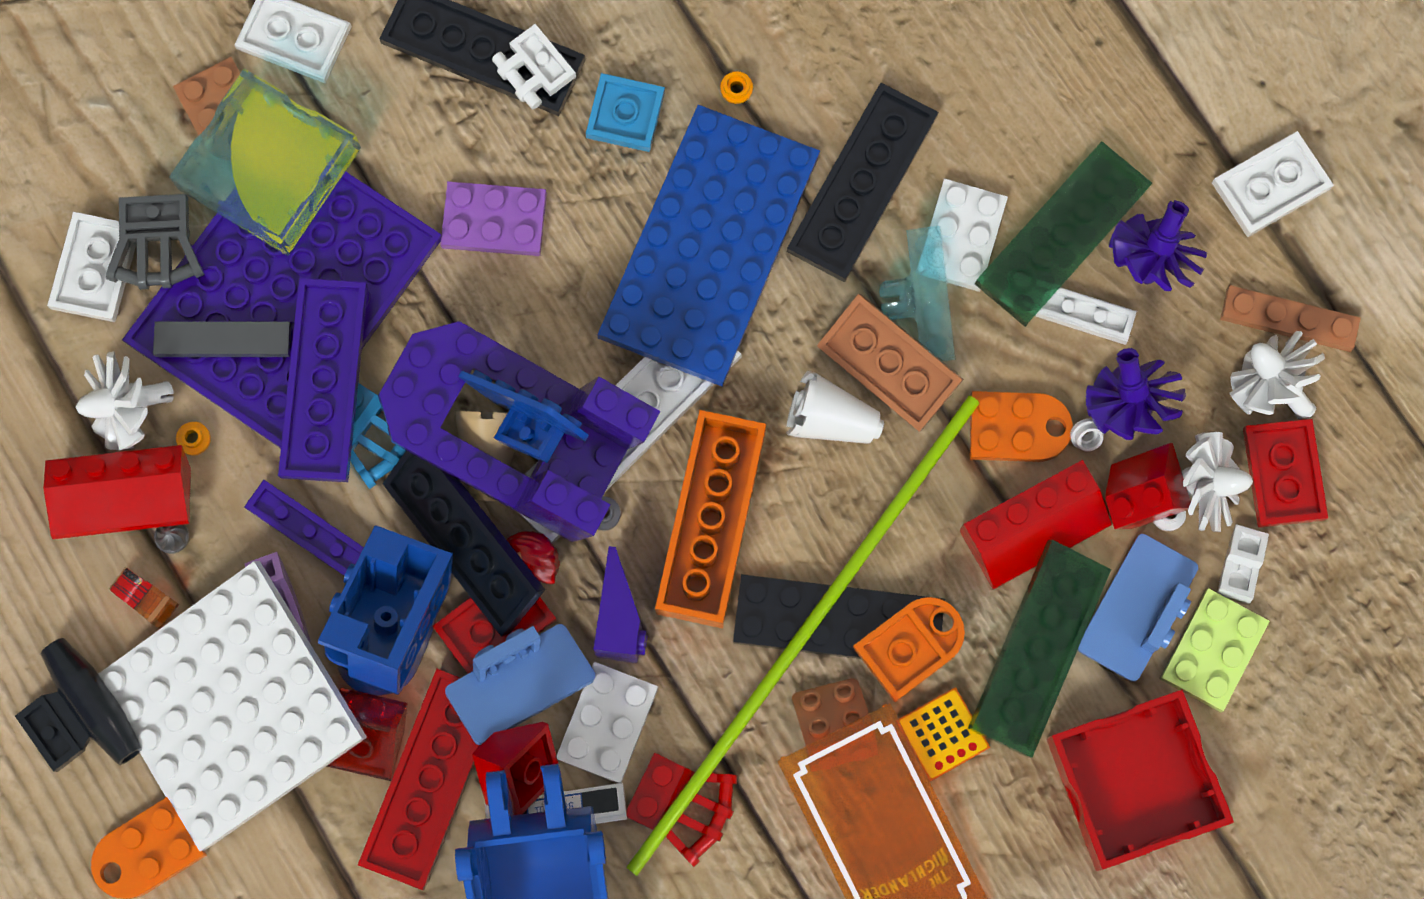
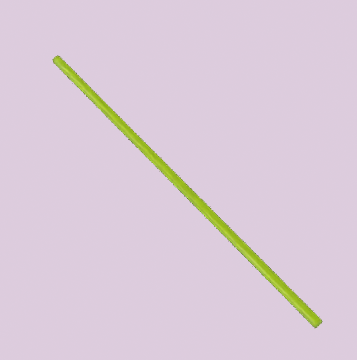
(802, 636)

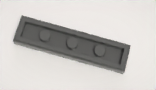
(222, 339)

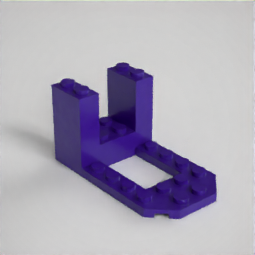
(558, 493)

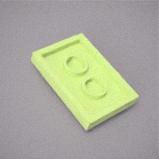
(1214, 650)

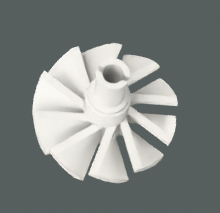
(1273, 378)
(119, 404)
(1212, 479)

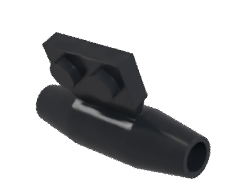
(80, 710)

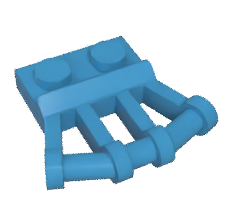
(366, 414)

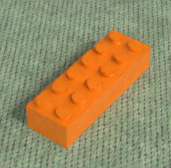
(710, 519)

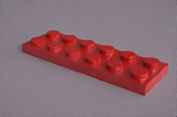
(422, 792)

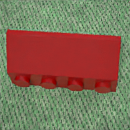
(117, 492)
(1014, 533)

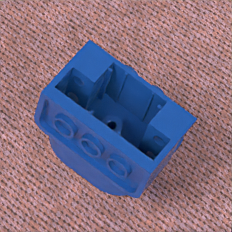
(386, 612)

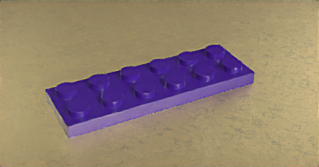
(323, 380)

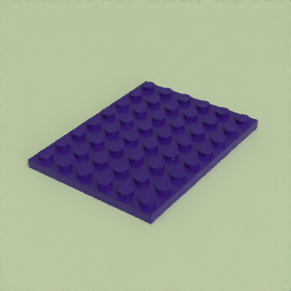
(247, 280)

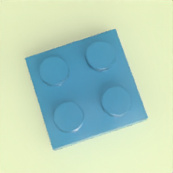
(625, 112)

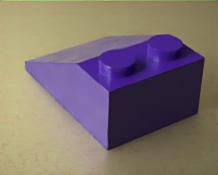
(618, 624)

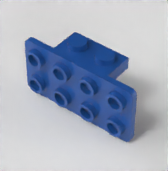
(529, 425)

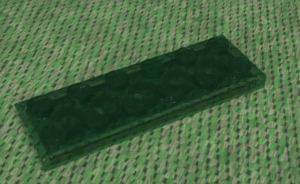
(1063, 234)
(1039, 649)

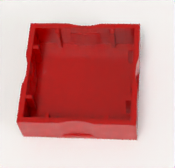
(1139, 780)

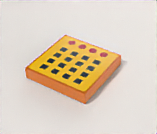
(942, 734)

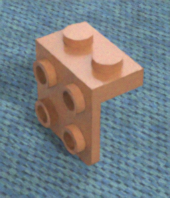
(828, 708)

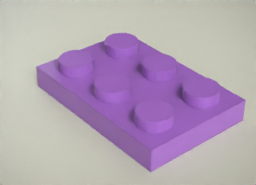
(493, 218)

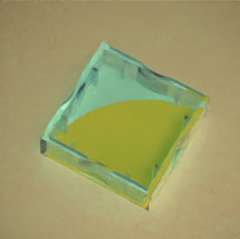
(265, 162)

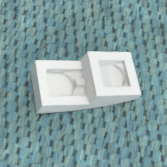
(1242, 564)

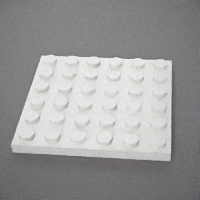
(231, 706)

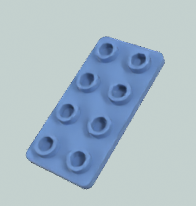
(1139, 608)
(518, 680)

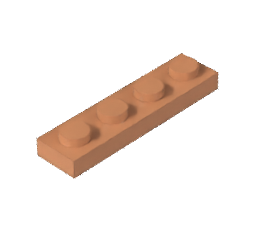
(1288, 316)

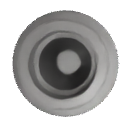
(171, 538)

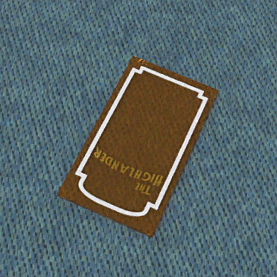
(878, 814)

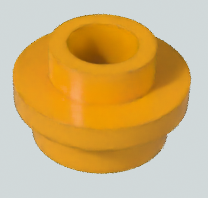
(736, 78)
(202, 442)

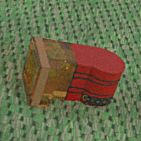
(144, 597)

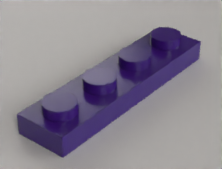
(304, 527)

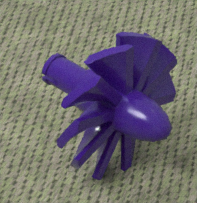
(1155, 247)
(1126, 398)

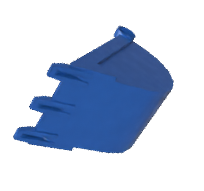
(533, 853)

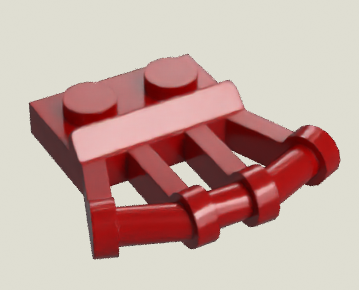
(658, 791)

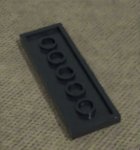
(465, 44)
(862, 182)
(457, 524)
(775, 609)

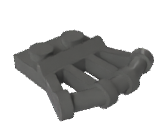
(147, 220)

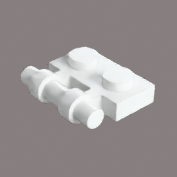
(543, 62)

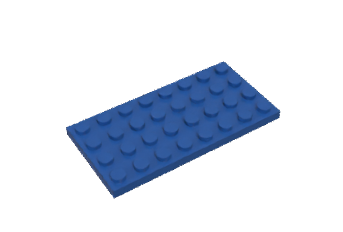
(709, 245)

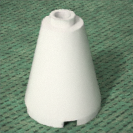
(831, 413)

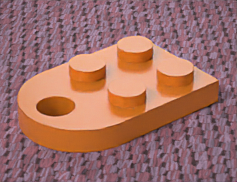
(1014, 427)
(910, 647)
(147, 850)

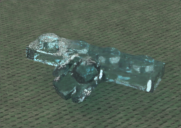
(924, 293)

